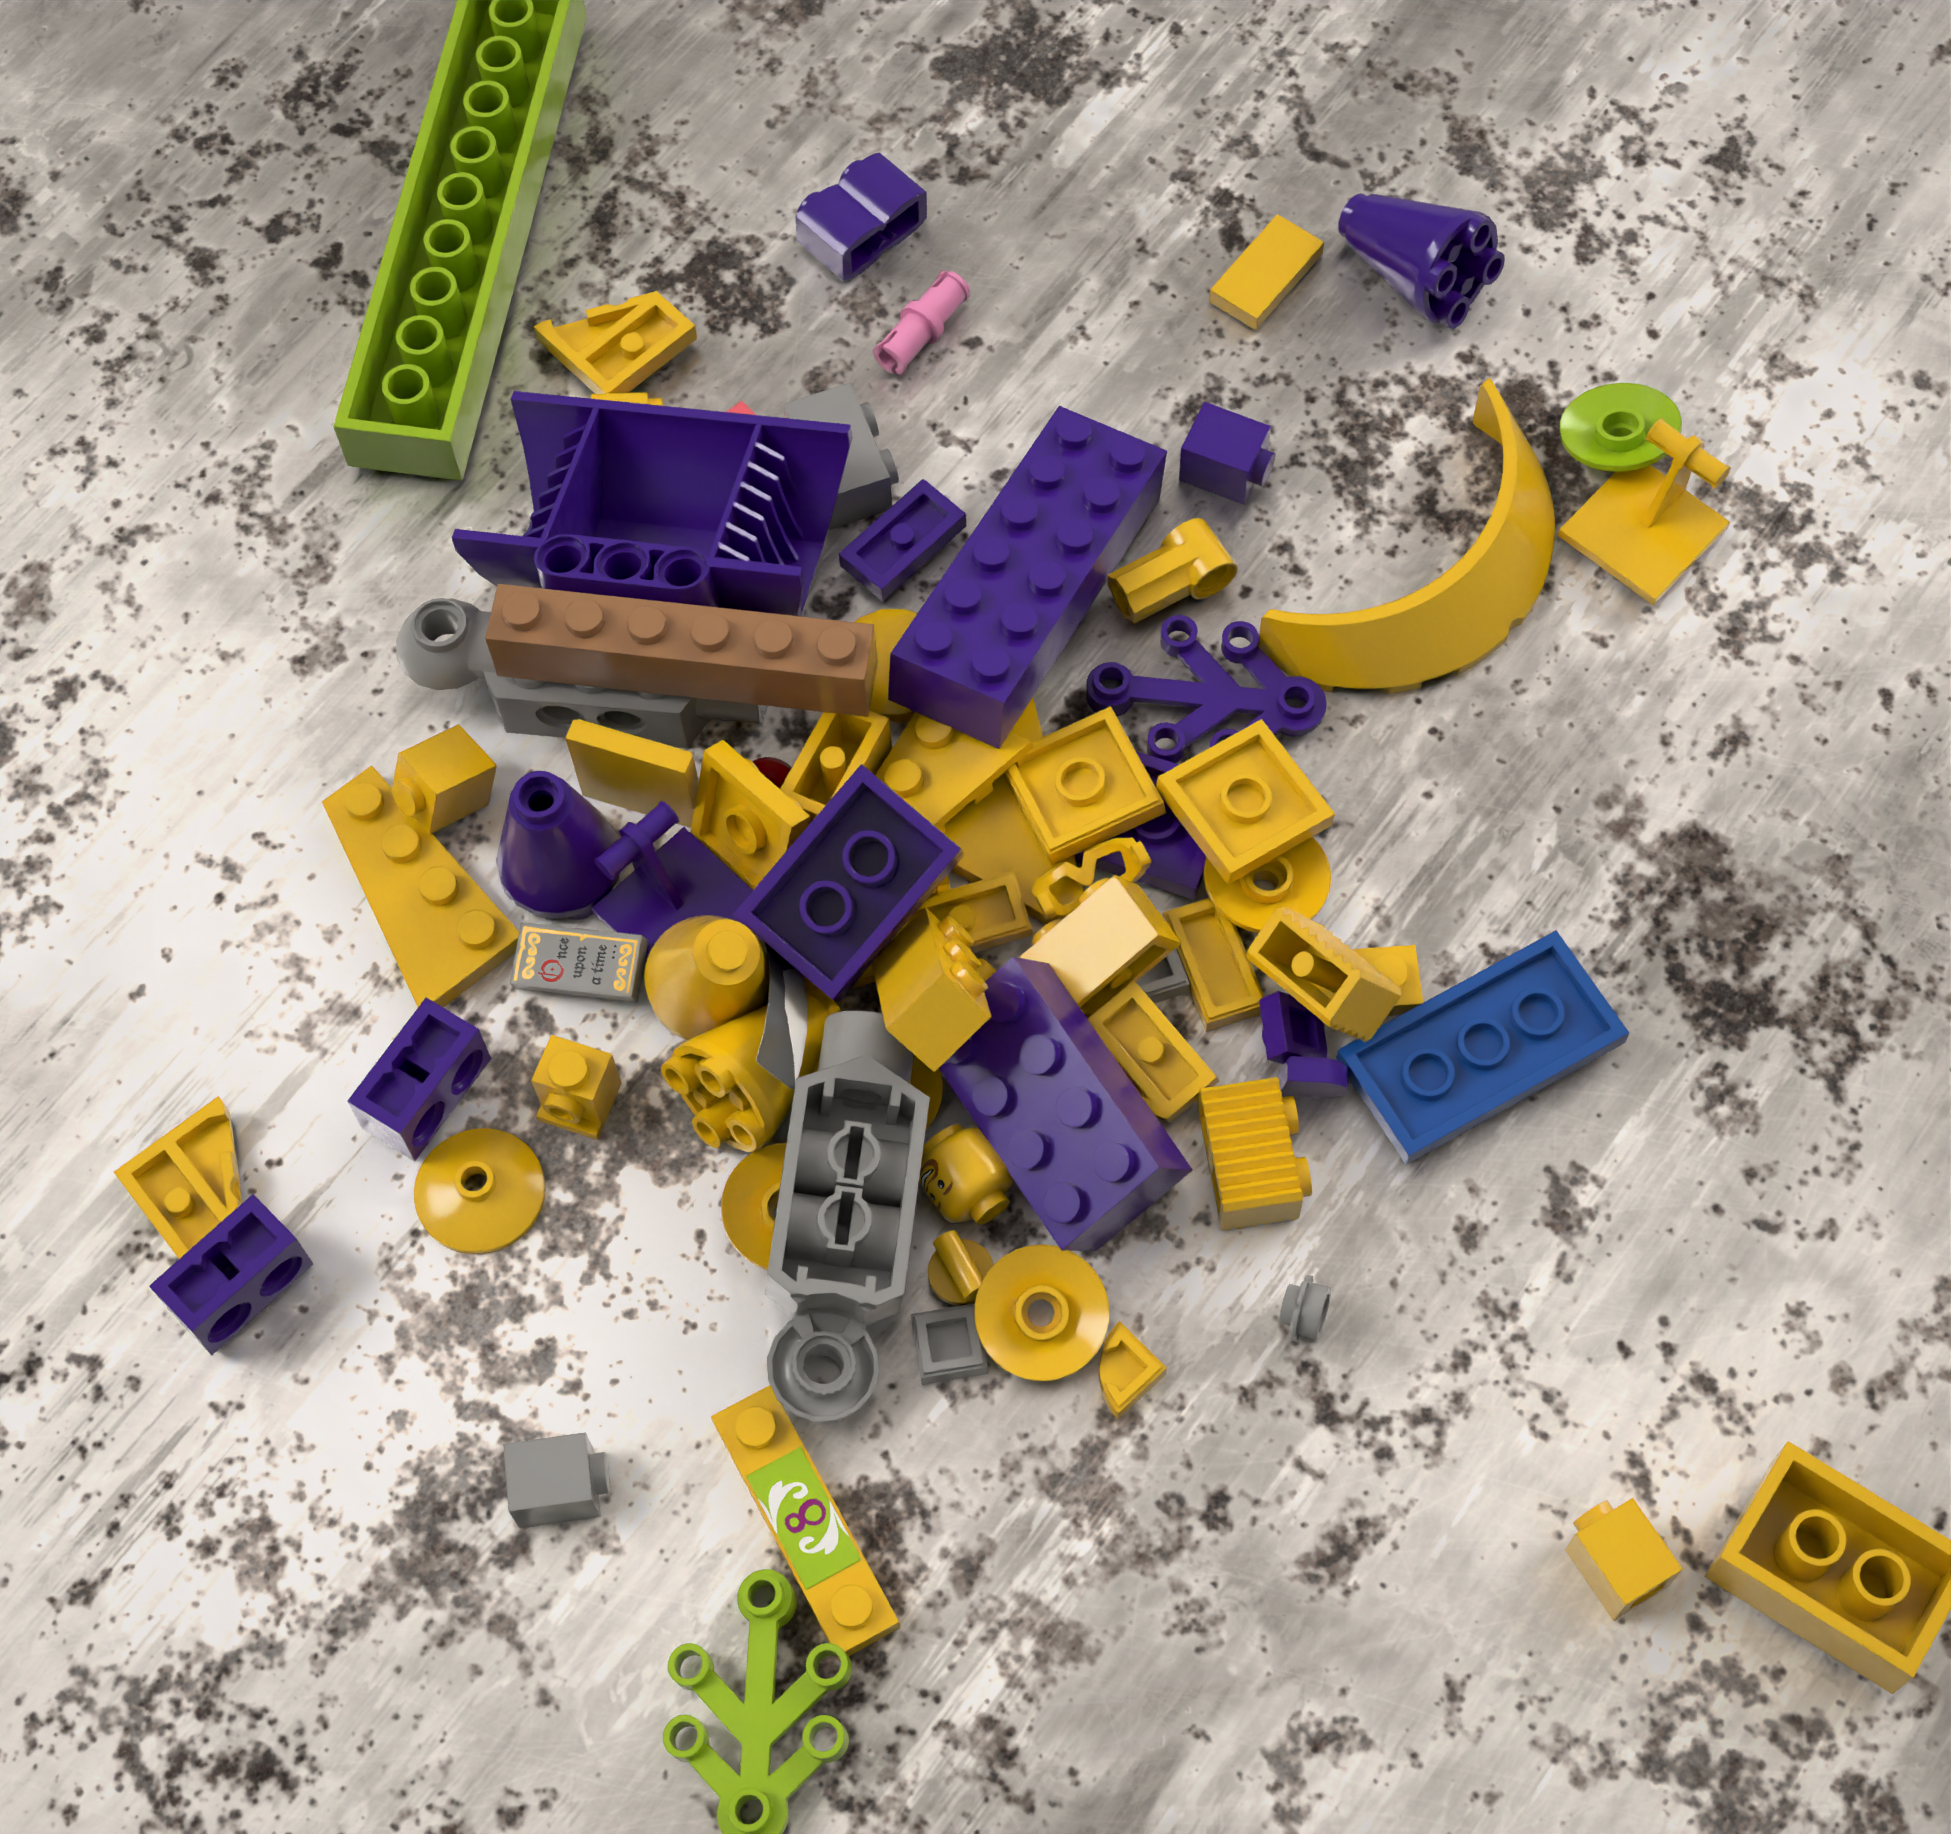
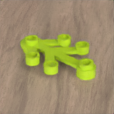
(759, 1720)

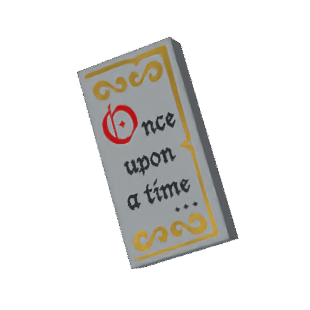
(579, 962)

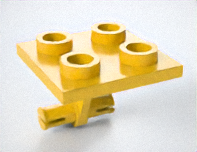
(1646, 522)

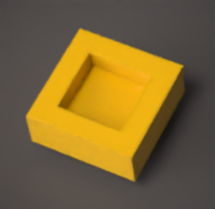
(1400, 966)

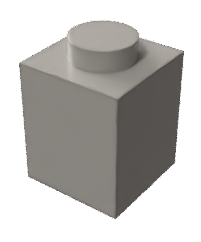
(554, 1480)

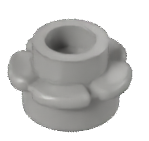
(1305, 1308)

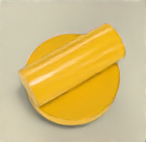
(957, 1268)

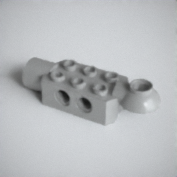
(545, 706)
(844, 1213)

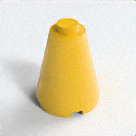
(706, 974)

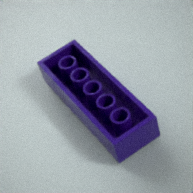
(1026, 577)

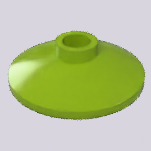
(1611, 423)

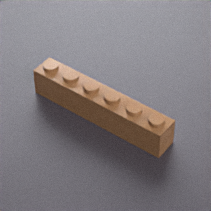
(683, 650)

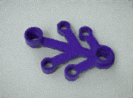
(1215, 695)

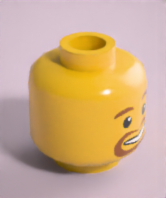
(964, 1175)

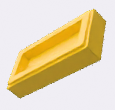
(1266, 272)
(1215, 965)

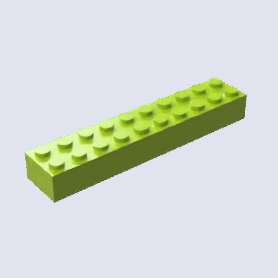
(458, 237)

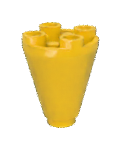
(727, 1087)

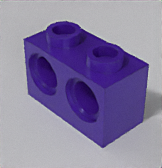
(420, 1079)
(232, 1274)

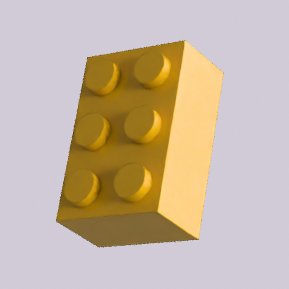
(1839, 1568)

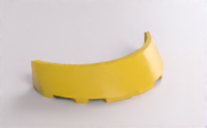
(1454, 617)

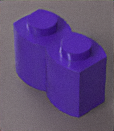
(860, 216)

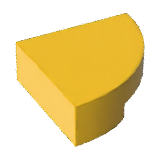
(1126, 1370)

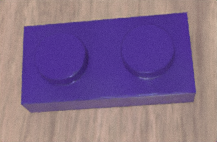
(902, 539)

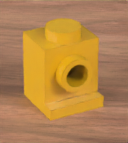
(575, 1086)

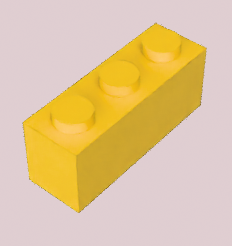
(931, 988)

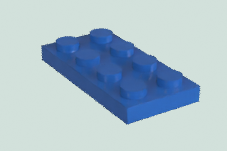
(1482, 1046)

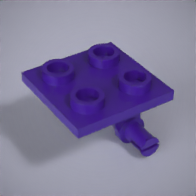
(667, 884)

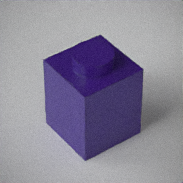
(1226, 453)

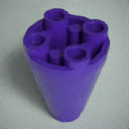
(1425, 252)
(552, 848)

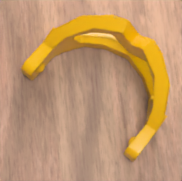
(1135, 860)

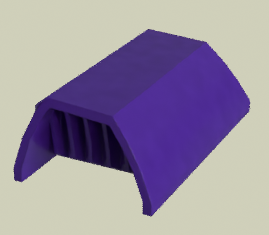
(668, 504)

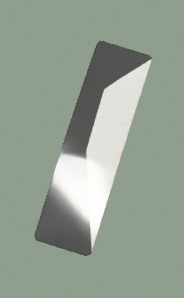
(785, 1021)

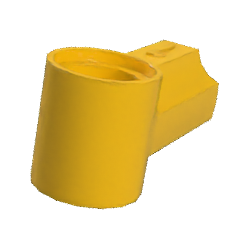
(1184, 565)

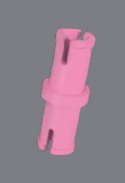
(921, 322)

